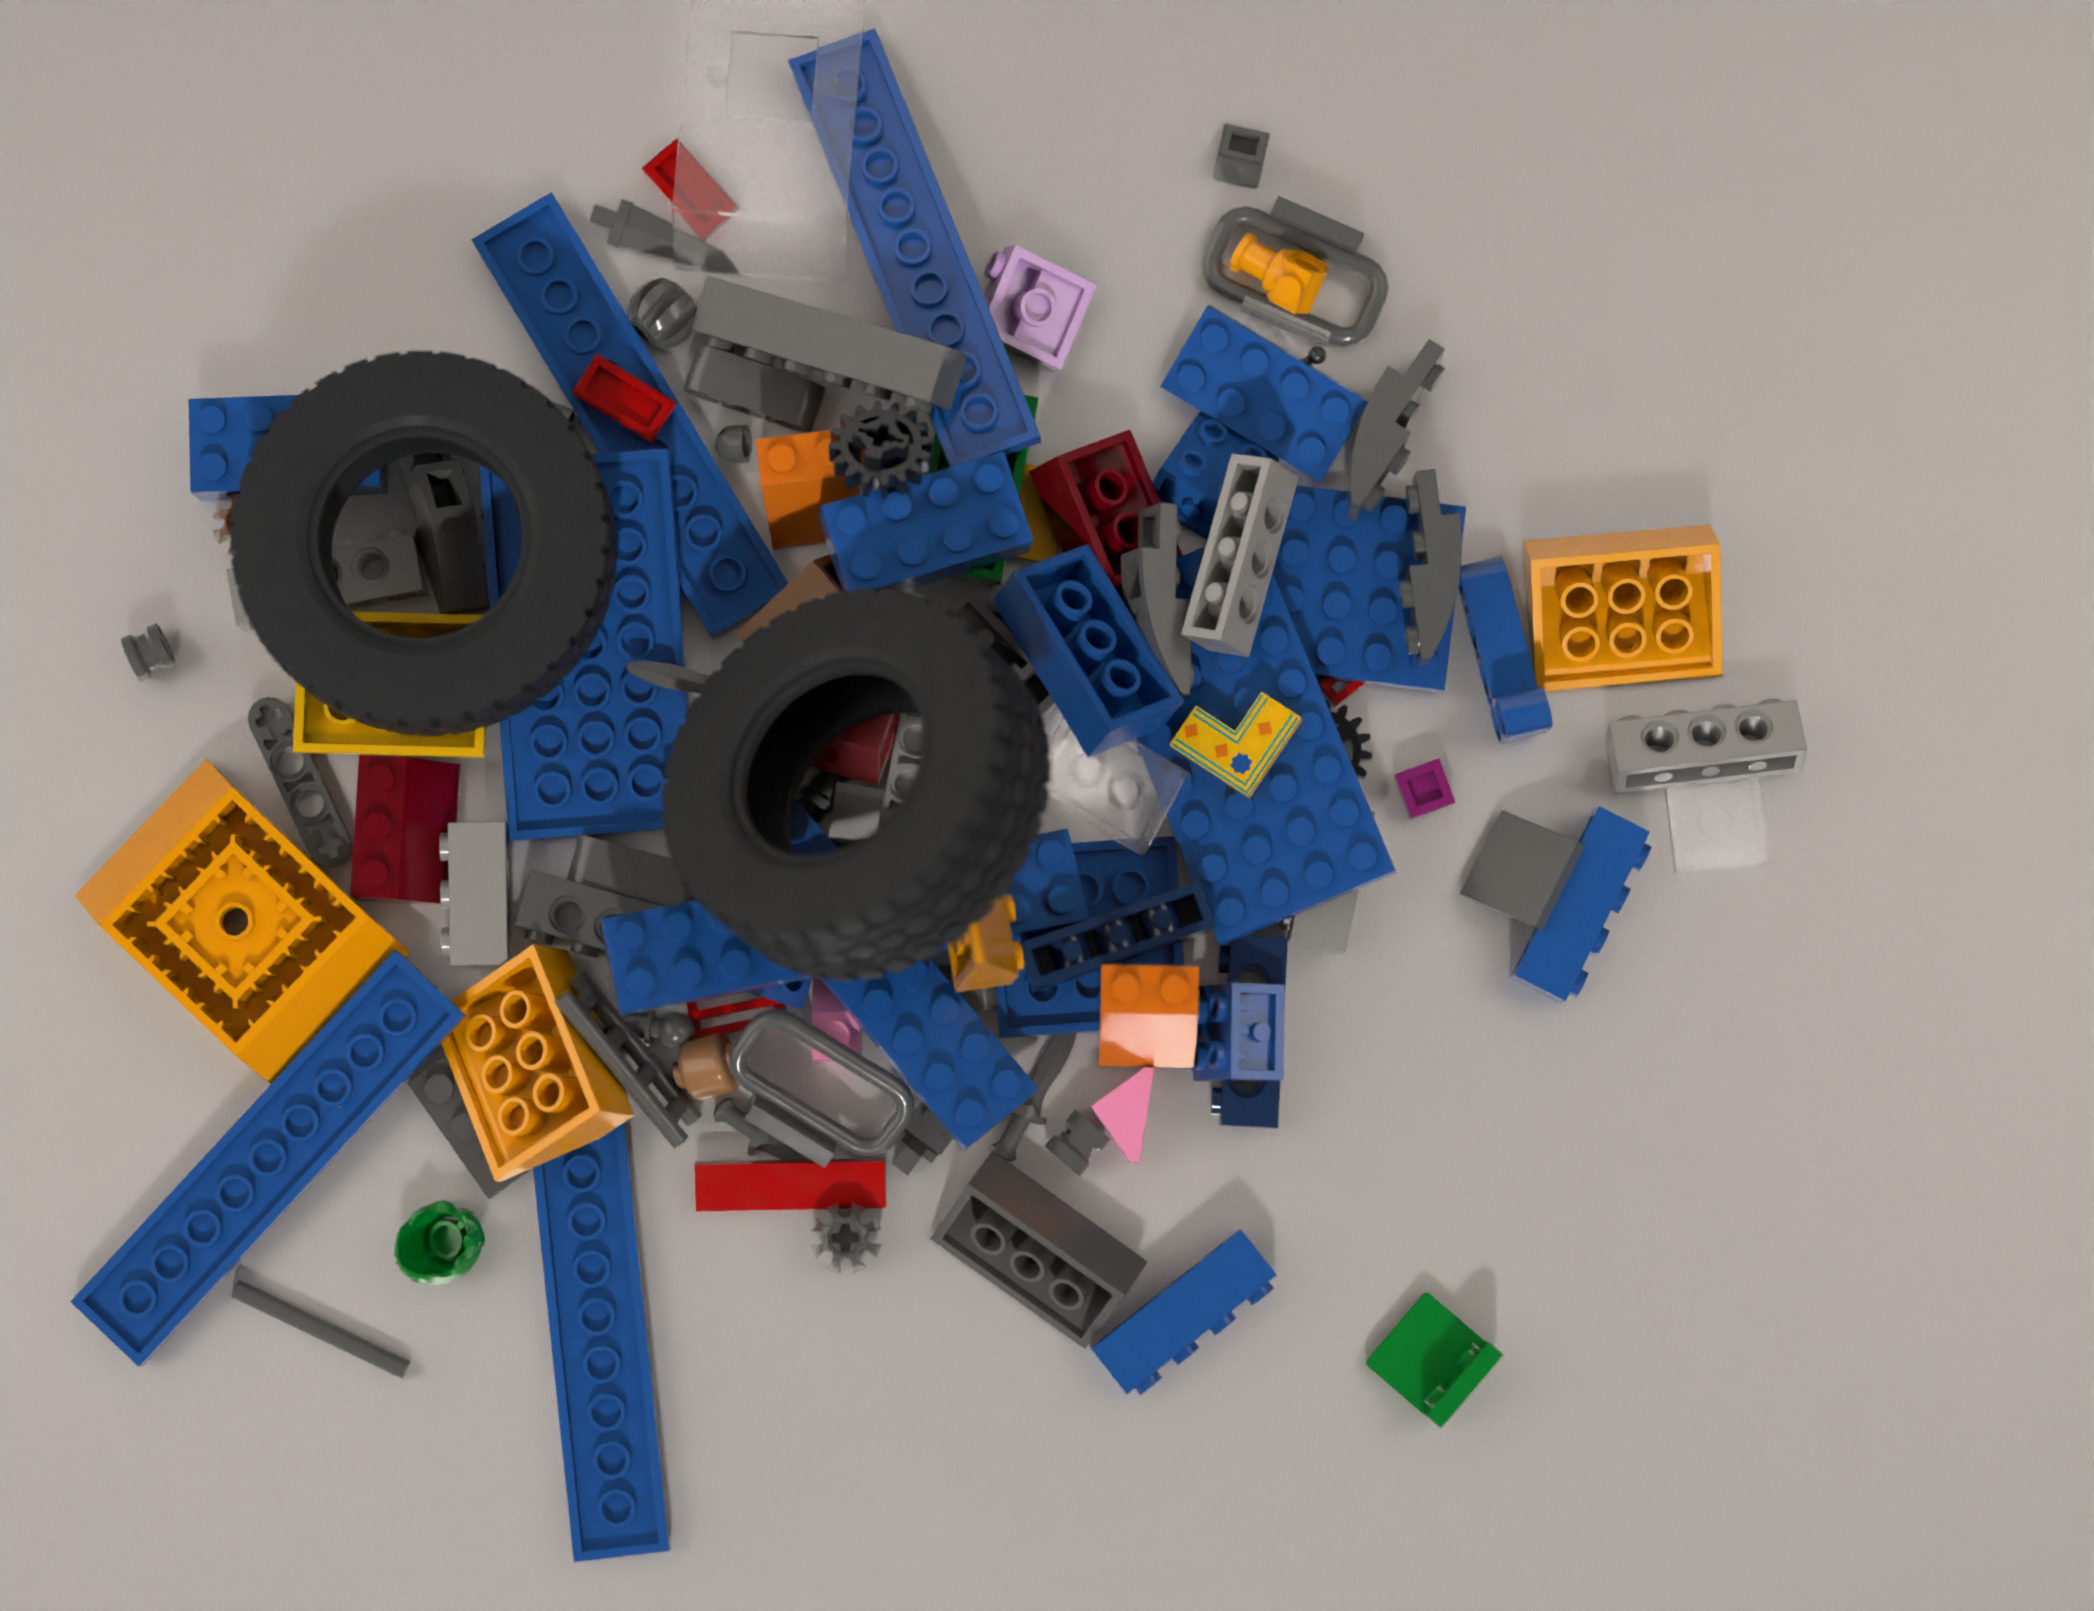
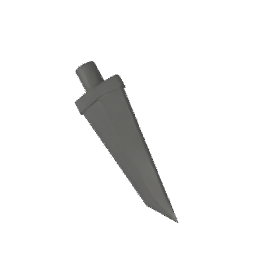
(636, 229)

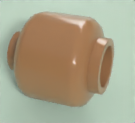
(705, 1067)

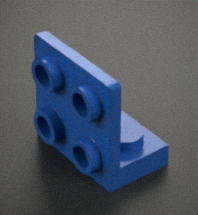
(1197, 470)
(1240, 1032)

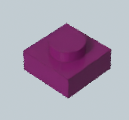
(1424, 789)

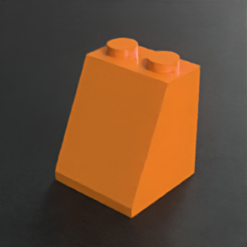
(796, 484)
(1148, 1016)

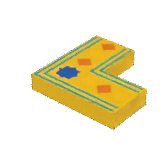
(1241, 755)

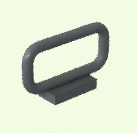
(1312, 233)
(796, 1121)

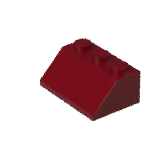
(1097, 498)
(399, 826)

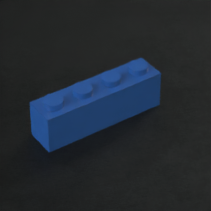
(1575, 928)
(1183, 1312)

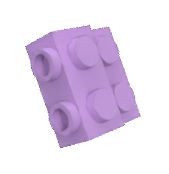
(1035, 304)

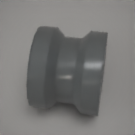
(148, 652)

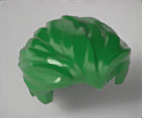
(438, 1243)

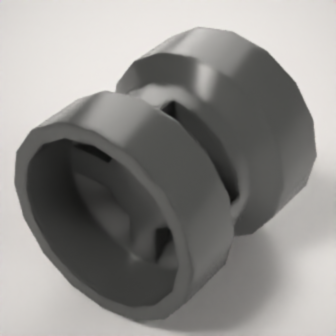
(1077, 1142)

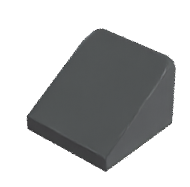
(1241, 156)

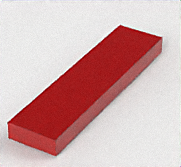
(789, 1184)

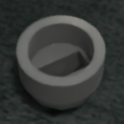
(734, 444)

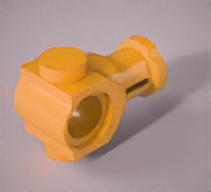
(1288, 276)

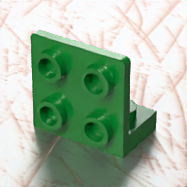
(1433, 1359)

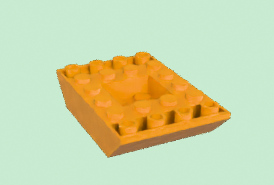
(304, 934)

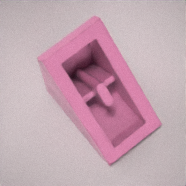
(1125, 1112)

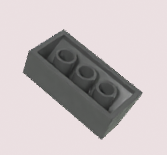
(1039, 1250)

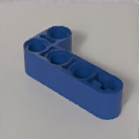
(1514, 699)

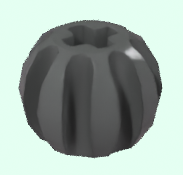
(662, 313)
(837, 1248)

